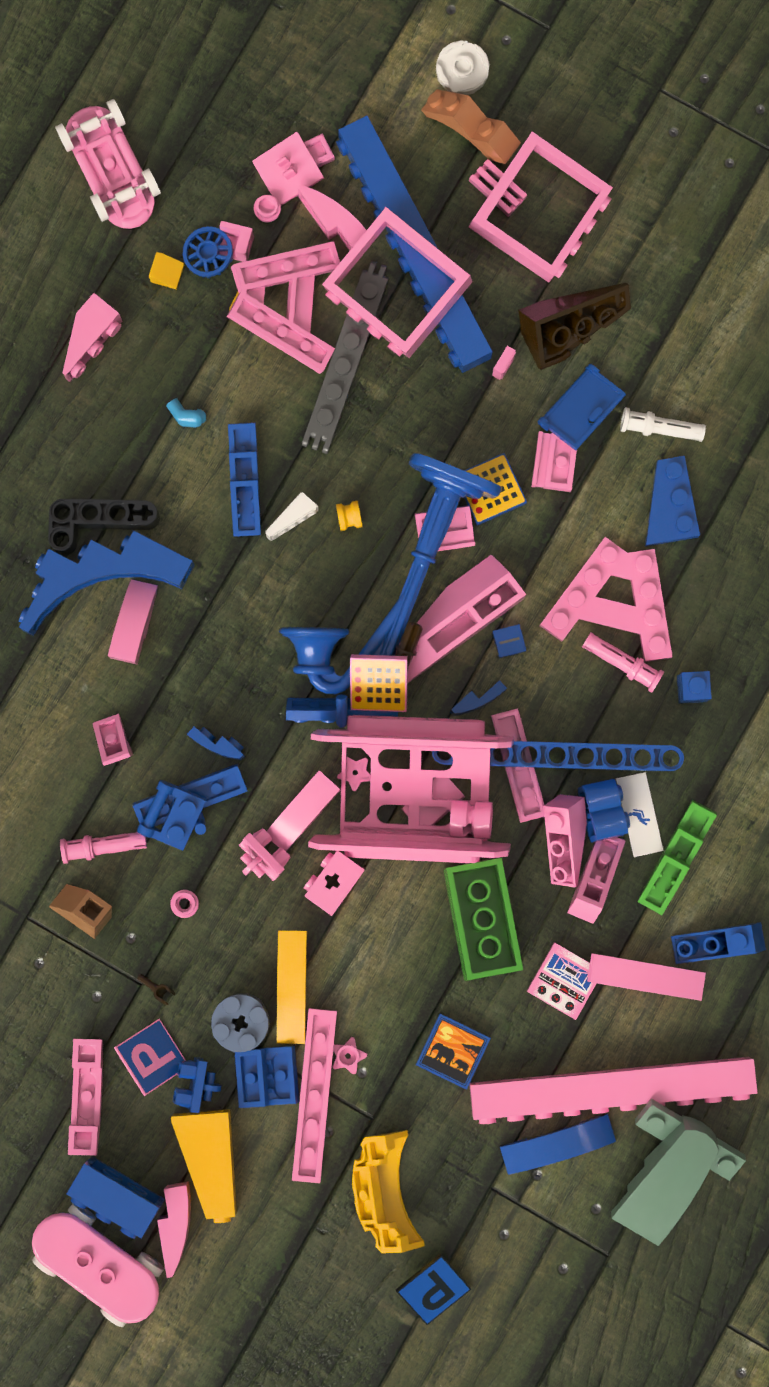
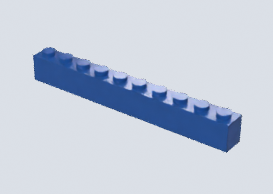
(385, 189)

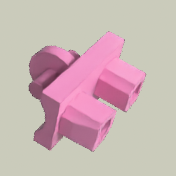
(259, 859)

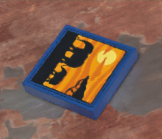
(453, 1051)

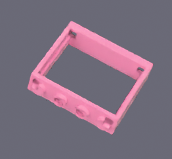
(514, 248)
(461, 282)

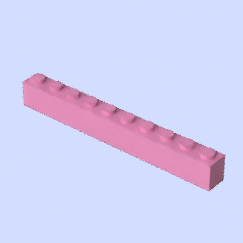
(612, 1088)

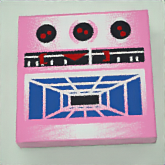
(562, 981)

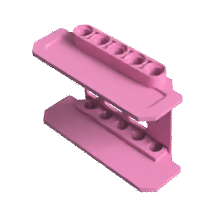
(413, 787)

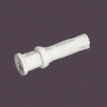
(649, 423)

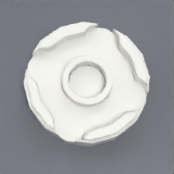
(462, 67)

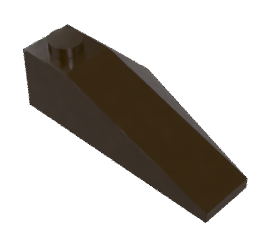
(564, 322)

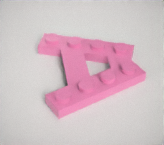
(293, 332)
(644, 618)

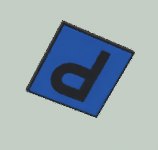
(433, 1289)

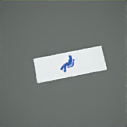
(643, 824)

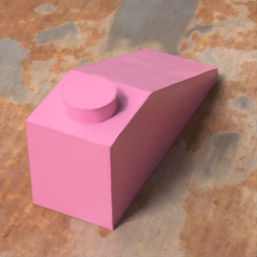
(596, 879)

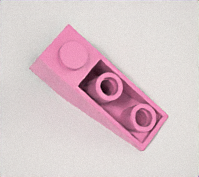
(90, 330)
(565, 838)

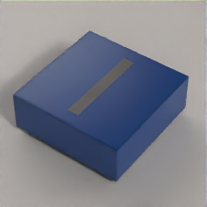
(509, 641)

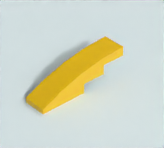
(291, 987)

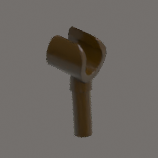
(159, 990)

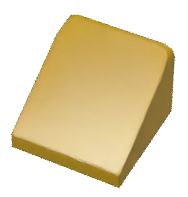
(166, 271)

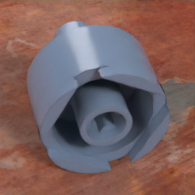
(225, 1028)

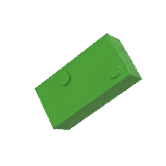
(483, 919)

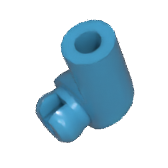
(184, 417)

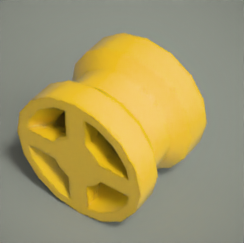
(349, 515)

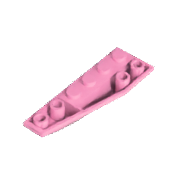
(464, 611)

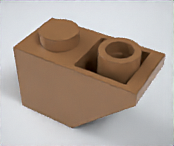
(82, 909)

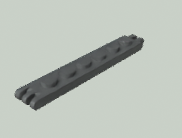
(345, 361)

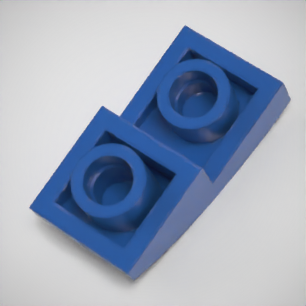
(225, 748)

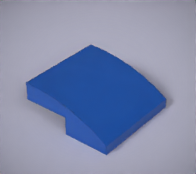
(267, 1077)

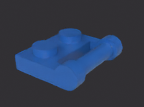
(180, 818)

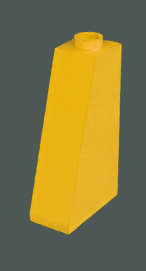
(209, 1158)

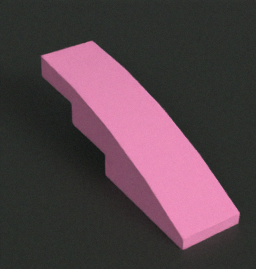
(646, 977)

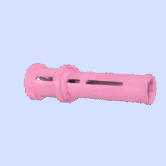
(634, 668)
(90, 847)

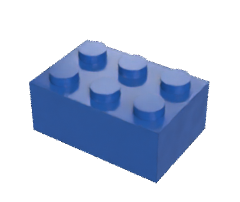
(115, 1198)

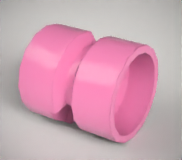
(471, 819)

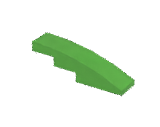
(677, 857)

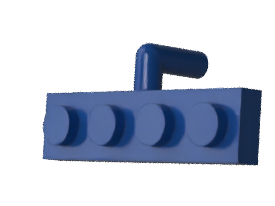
(326, 710)
(213, 787)

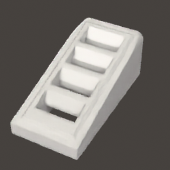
(294, 514)

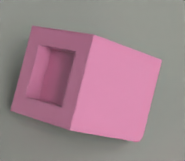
(241, 240)

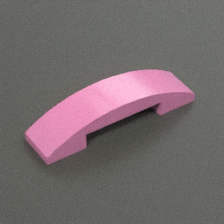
(86, 1097)

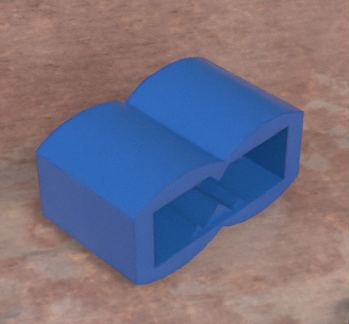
(604, 810)

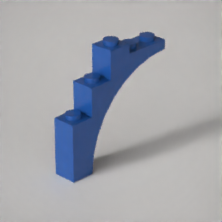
(63, 577)

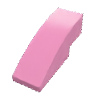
(331, 216)
(133, 622)
(302, 811)
(175, 1225)

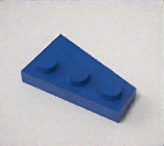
(672, 504)

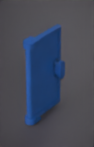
(587, 399)

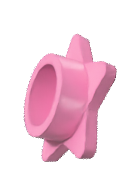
(362, 776)
(351, 1063)

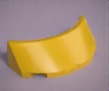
(379, 1193)

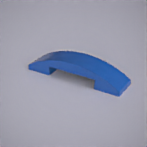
(558, 1145)

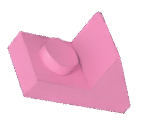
(111, 740)

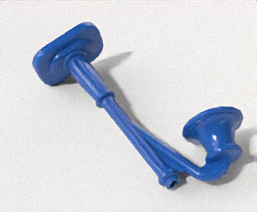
(316, 644)

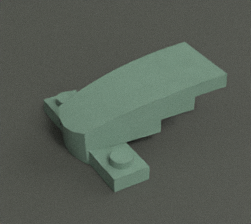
(672, 1171)

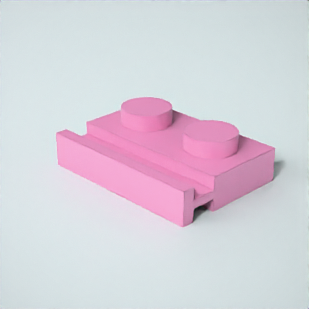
(553, 463)
(459, 532)

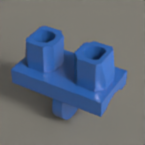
(196, 1072)

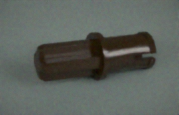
(409, 642)

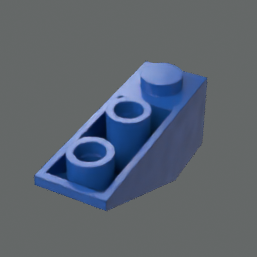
(718, 943)

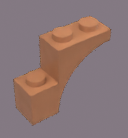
(466, 118)

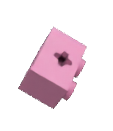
(348, 873)

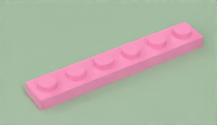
(314, 1095)

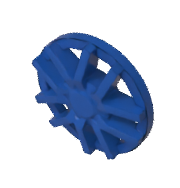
(208, 252)

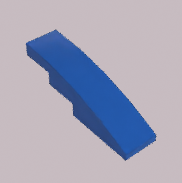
(244, 479)

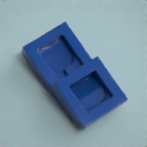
(472, 702)

